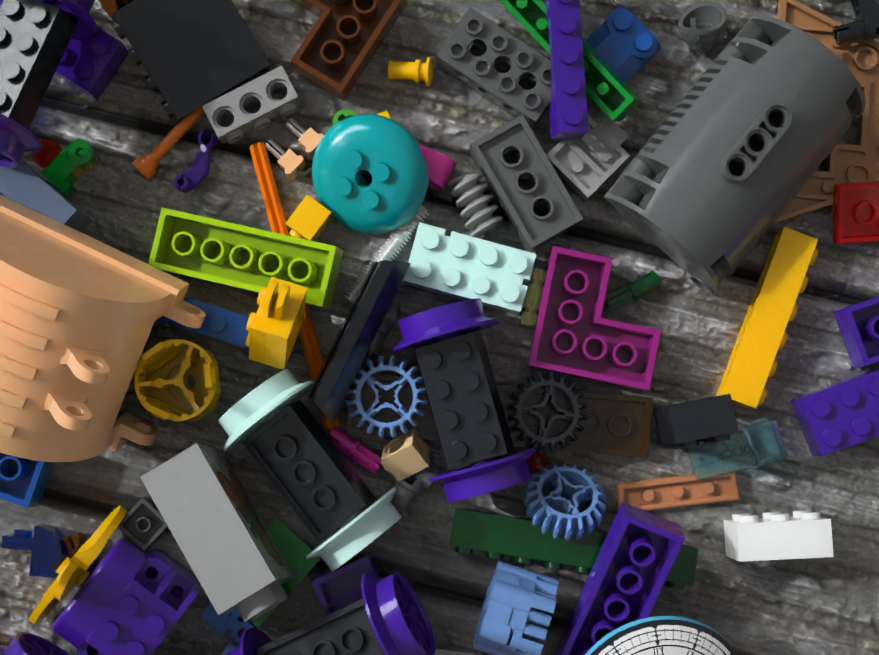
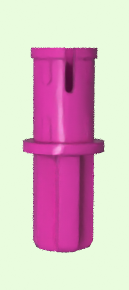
(355, 450)

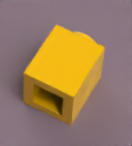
(308, 219)

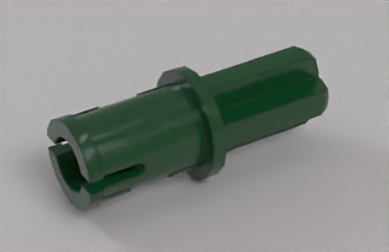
(631, 291)

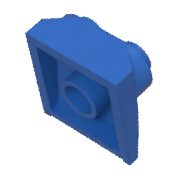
(624, 43)

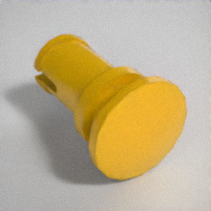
(412, 70)

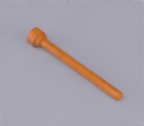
(148, 163)

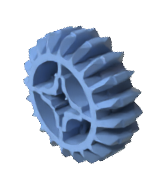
(367, 377)
(560, 509)

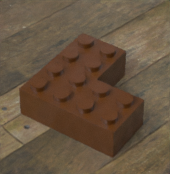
(343, 40)

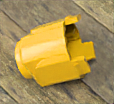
(164, 386)

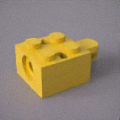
(276, 323)

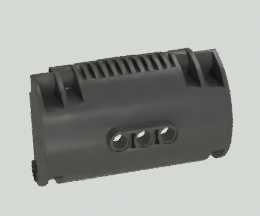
(681, 179)

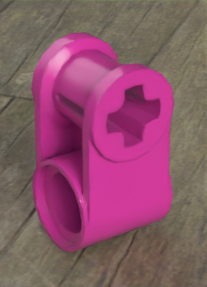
(439, 167)

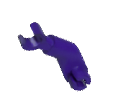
(199, 171)

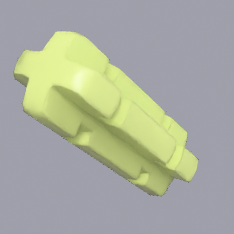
(533, 297)

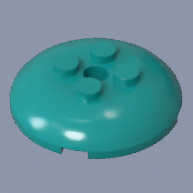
(388, 155)

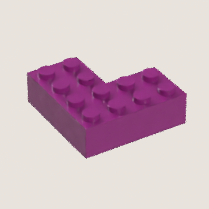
(573, 335)

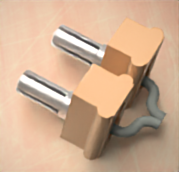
(289, 160)

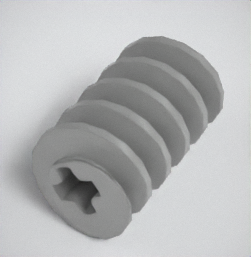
(476, 204)

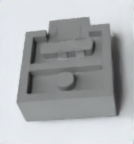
(592, 159)

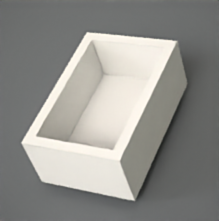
(778, 536)

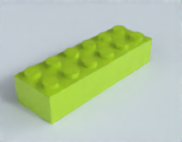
(243, 255)

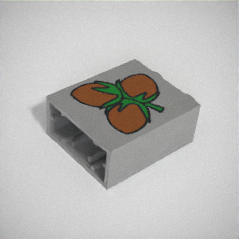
(219, 531)

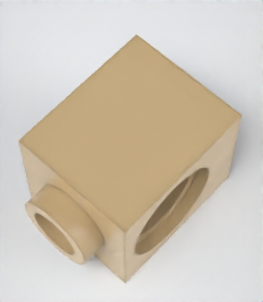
(405, 455)

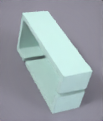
(469, 268)

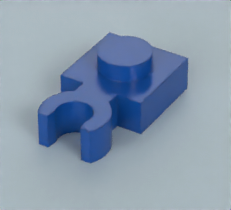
(226, 621)

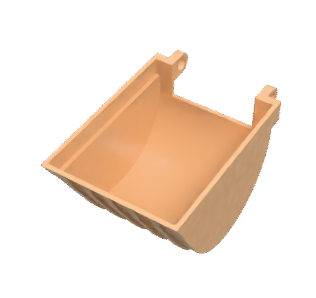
(73, 337)

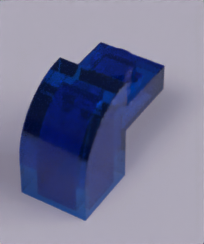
(45, 547)

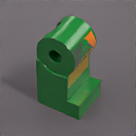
(70, 165)

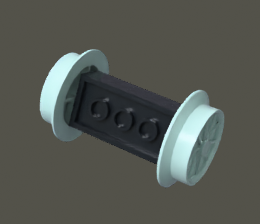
(308, 468)

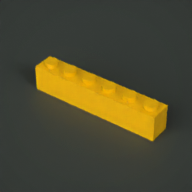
(768, 317)

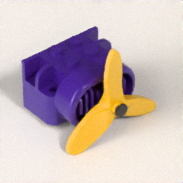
(124, 602)

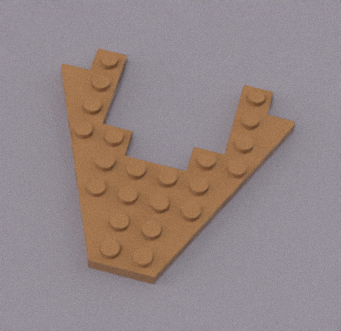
(846, 161)

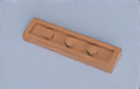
(677, 491)

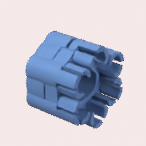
(515, 611)

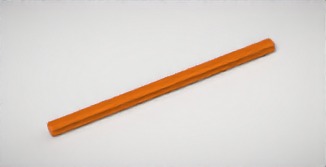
(278, 225)

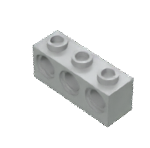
(259, 91)

